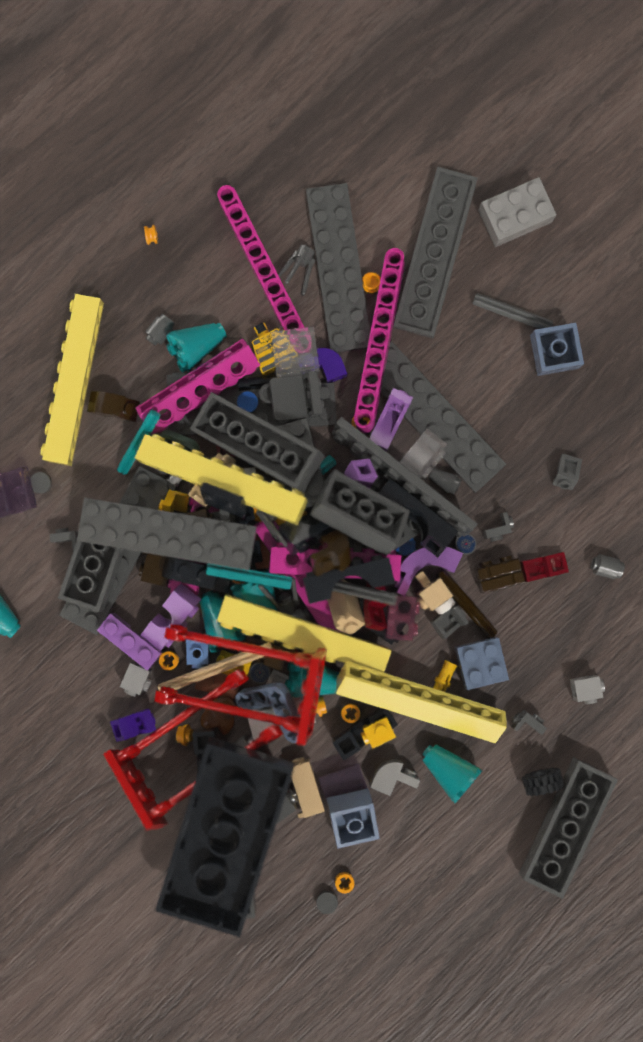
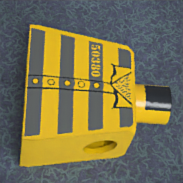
(264, 349)

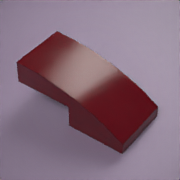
(544, 567)
(374, 613)

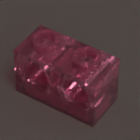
(395, 617)

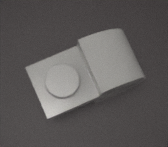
(388, 773)

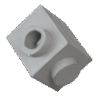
(136, 679)
(587, 689)

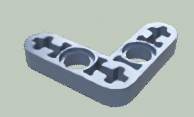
(272, 699)

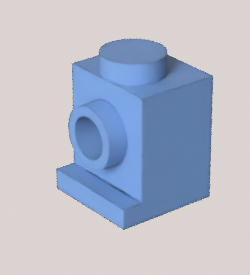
(197, 663)

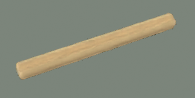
(212, 669)

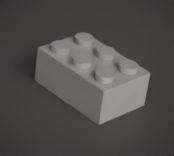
(517, 212)

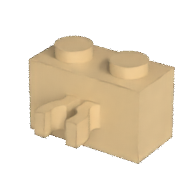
(432, 593)

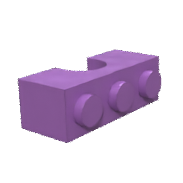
(180, 606)
(127, 640)

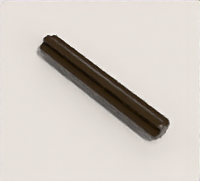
(467, 605)

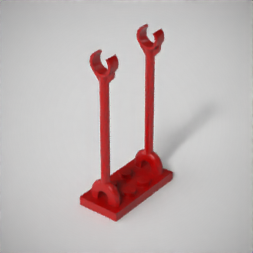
(311, 687)
(133, 780)

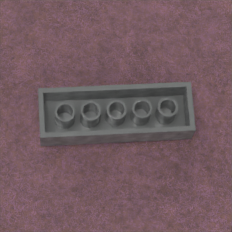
(257, 442)
(568, 827)

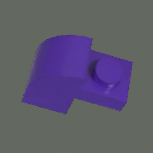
(331, 365)
(133, 725)

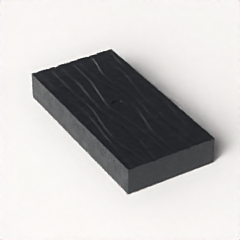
(225, 837)

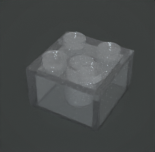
(295, 352)
(425, 452)

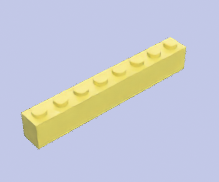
(73, 380)
(197, 469)
(300, 633)
(420, 702)

